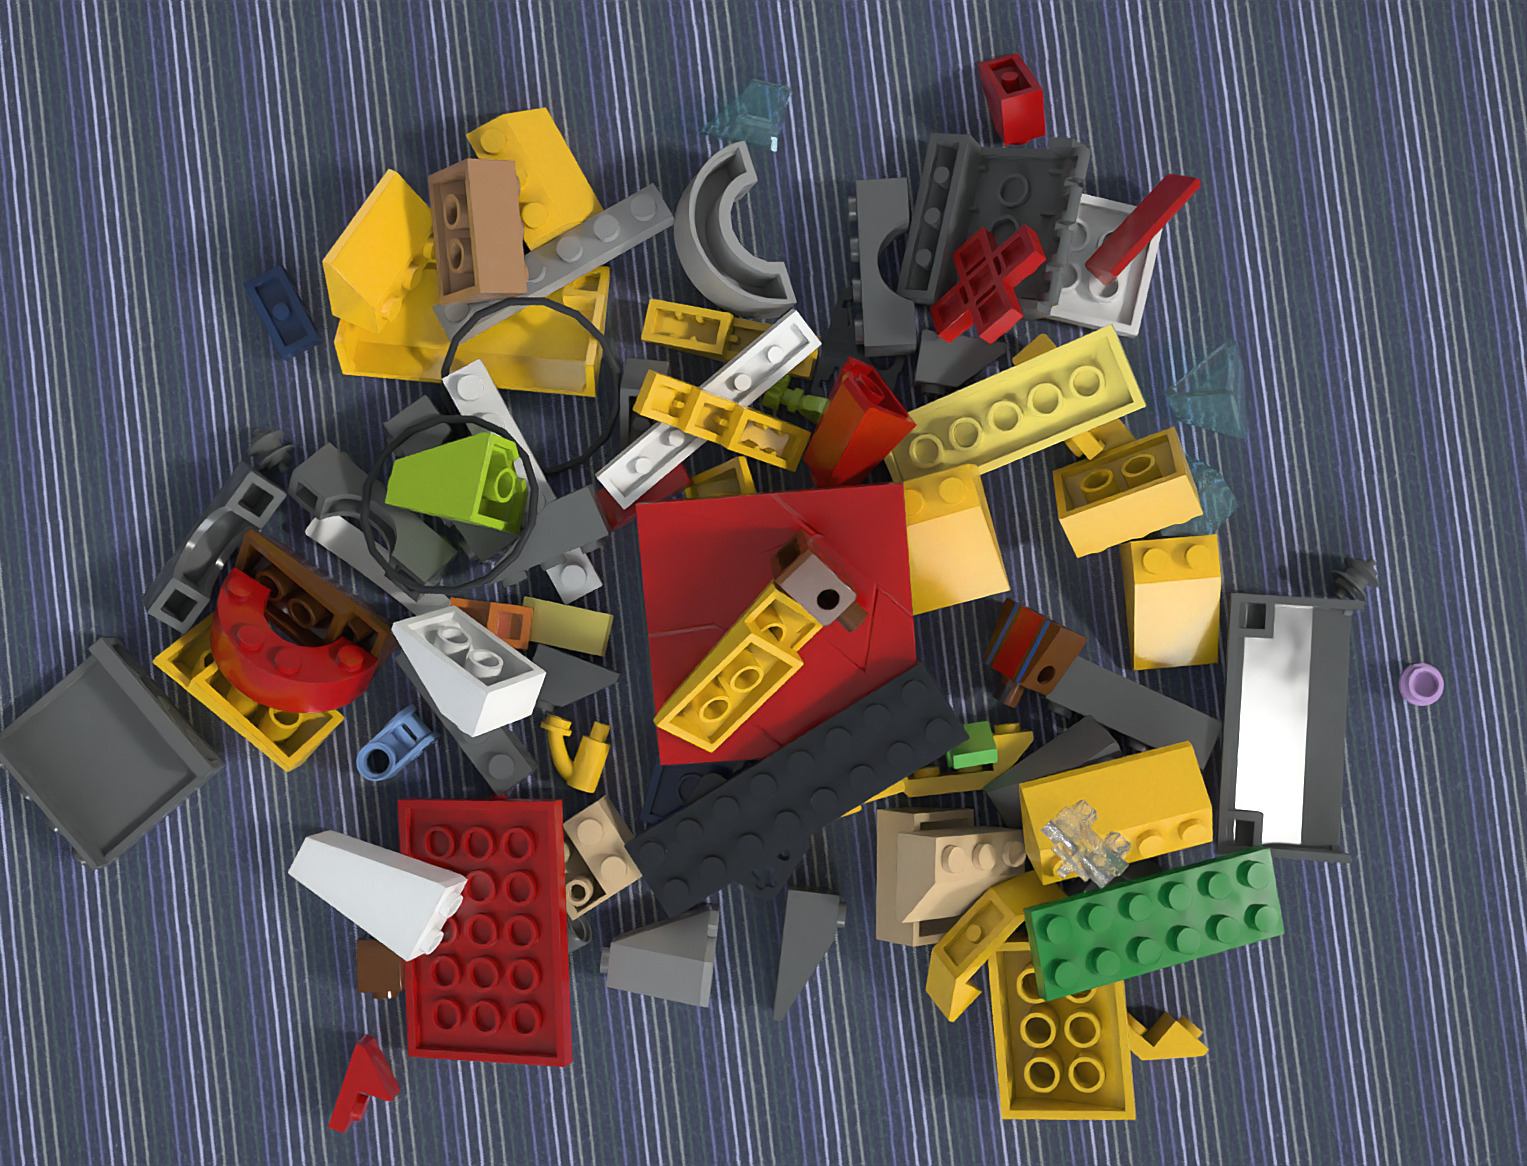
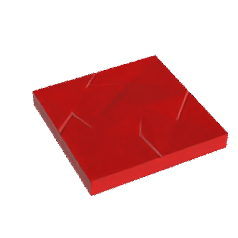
(712, 560)

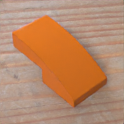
(506, 621)

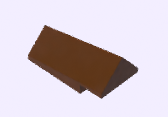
(309, 602)

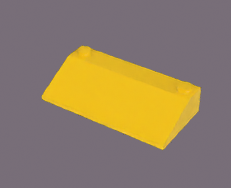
(524, 352)

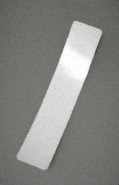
(351, 546)

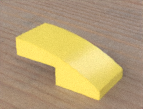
(569, 626)

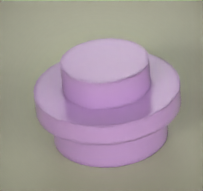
(1421, 684)

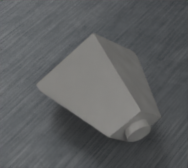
(666, 957)

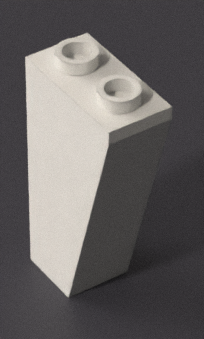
(381, 890)

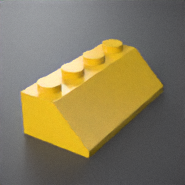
(1146, 797)

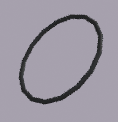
(521, 301)
(503, 564)

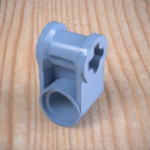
(398, 743)

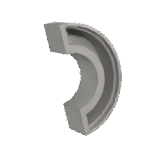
(711, 250)

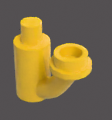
(590, 758)

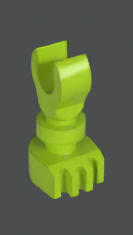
(808, 405)

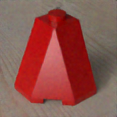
(856, 427)

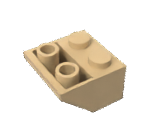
(596, 856)

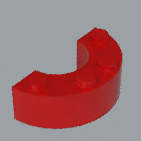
(277, 670)

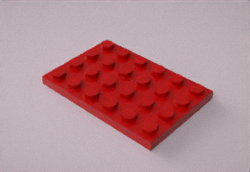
(502, 968)

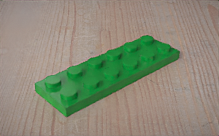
(1153, 922)

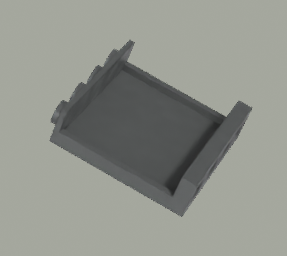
(106, 755)

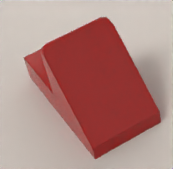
(366, 1074)

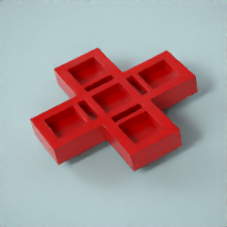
(987, 284)

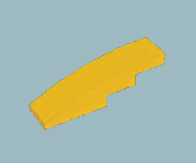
(708, 333)
(721, 420)

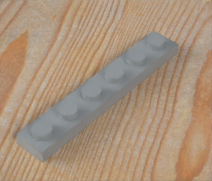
(572, 255)

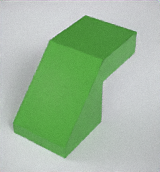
(975, 751)

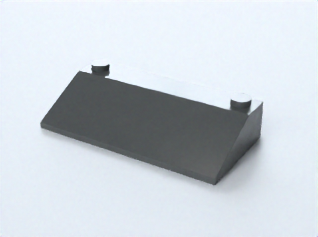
(1284, 726)

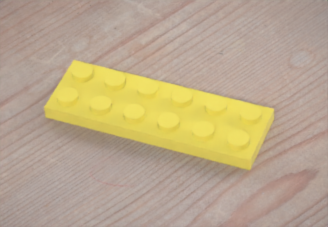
(1021, 409)

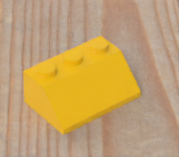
(552, 185)
(380, 255)
(1126, 493)

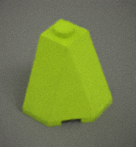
(463, 482)

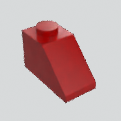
(1013, 99)

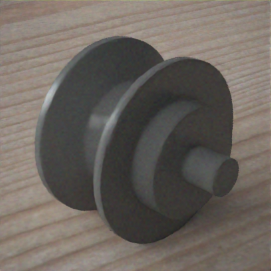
(270, 450)
(1355, 578)

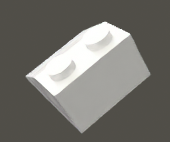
(469, 670)

